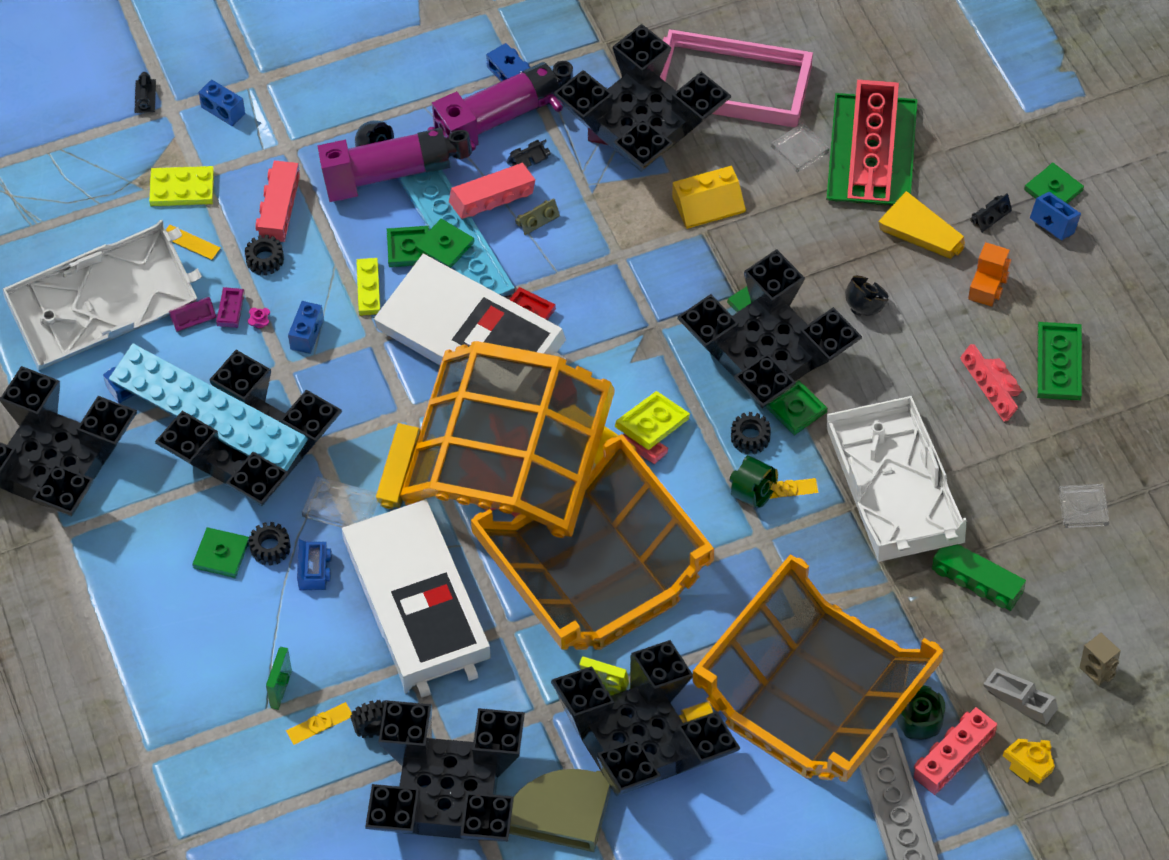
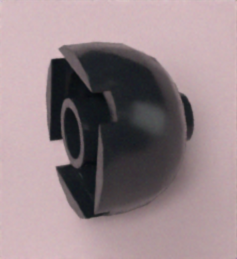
(373, 132)
(864, 297)

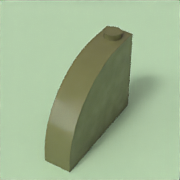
(562, 808)

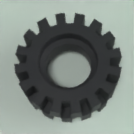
(264, 245)
(750, 422)
(265, 533)
(368, 719)

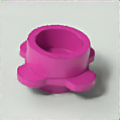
(258, 322)

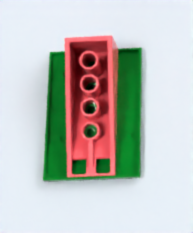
(872, 145)

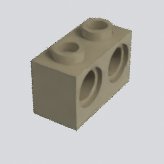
(1100, 659)

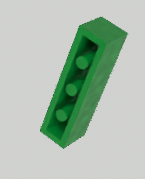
(979, 575)

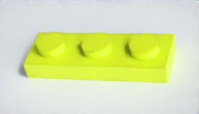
(368, 286)

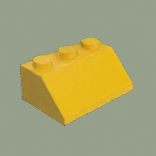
(708, 197)

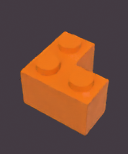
(990, 274)

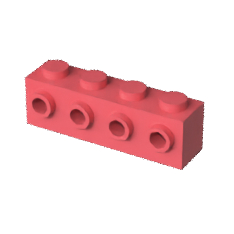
(492, 191)
(278, 200)
(955, 750)

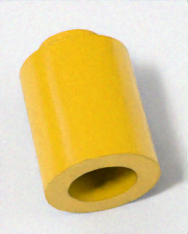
(695, 711)

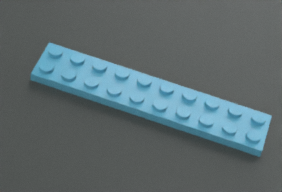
(431, 198)
(235, 421)

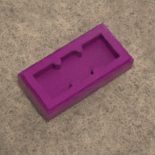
(230, 307)
(192, 314)

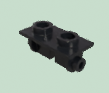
(145, 94)
(535, 151)
(994, 212)

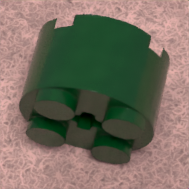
(753, 482)
(923, 714)

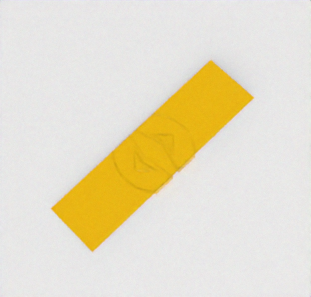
(195, 243)
(794, 488)
(319, 723)

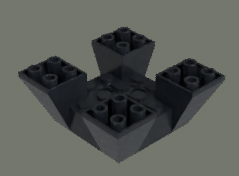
(641, 111)
(767, 341)
(52, 455)
(249, 474)
(637, 731)
(425, 761)

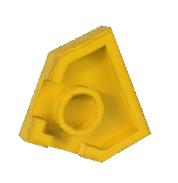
(1030, 759)

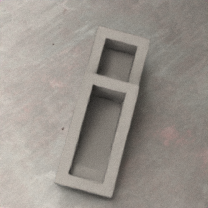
(1021, 695)

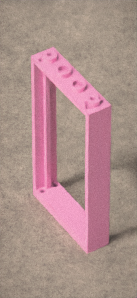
(753, 51)

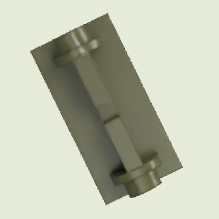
(538, 216)

